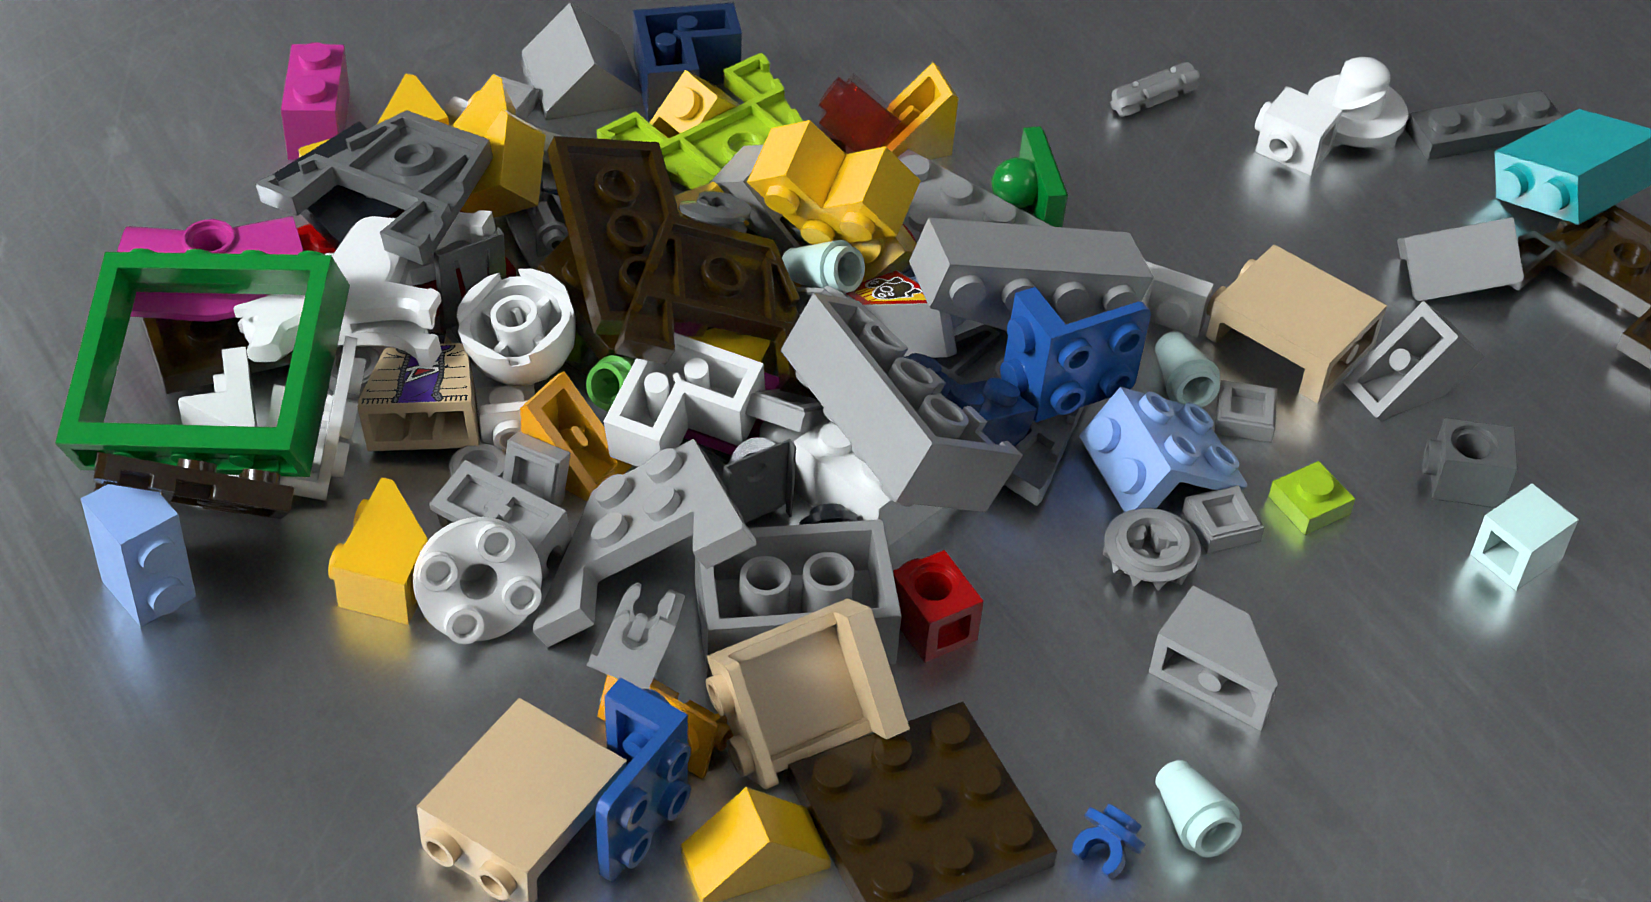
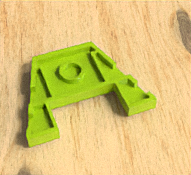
(705, 149)

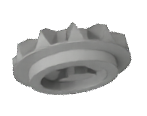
(1165, 532)

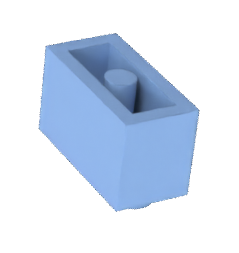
(139, 550)

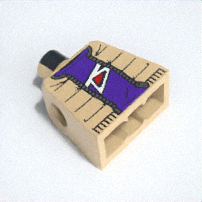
(420, 405)

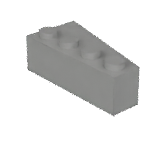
(980, 266)
(894, 410)

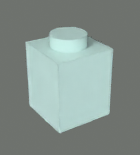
(1524, 536)

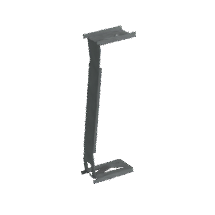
(753, 483)

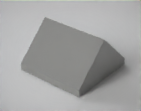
(580, 67)

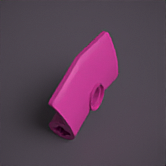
(215, 236)

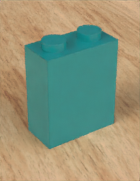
(1575, 166)

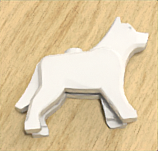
(381, 295)

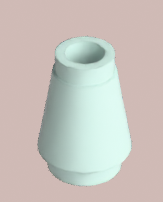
(826, 264)
(1186, 371)
(1198, 810)

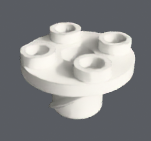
(1370, 108)
(477, 579)

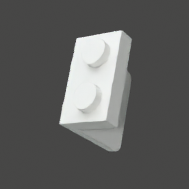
(336, 422)

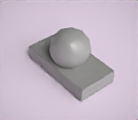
(784, 414)

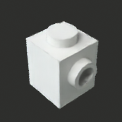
(1297, 130)

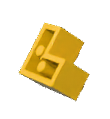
(830, 191)

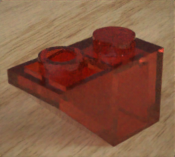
(857, 114)

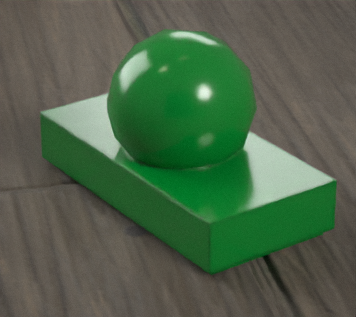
(1033, 179)

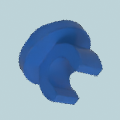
(1114, 830)

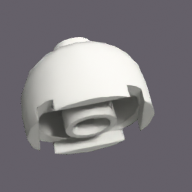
(517, 327)

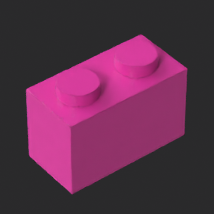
(314, 95)

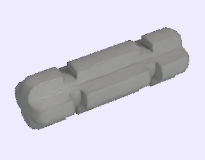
(1155, 89)

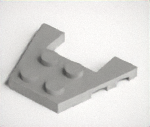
(635, 518)

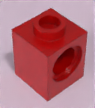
(937, 605)

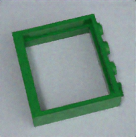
(279, 449)

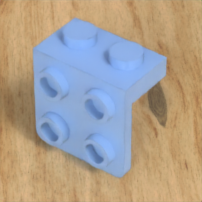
(1153, 444)

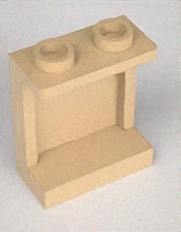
(1299, 316)
(804, 690)
(516, 801)

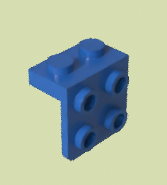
(1071, 363)
(654, 783)

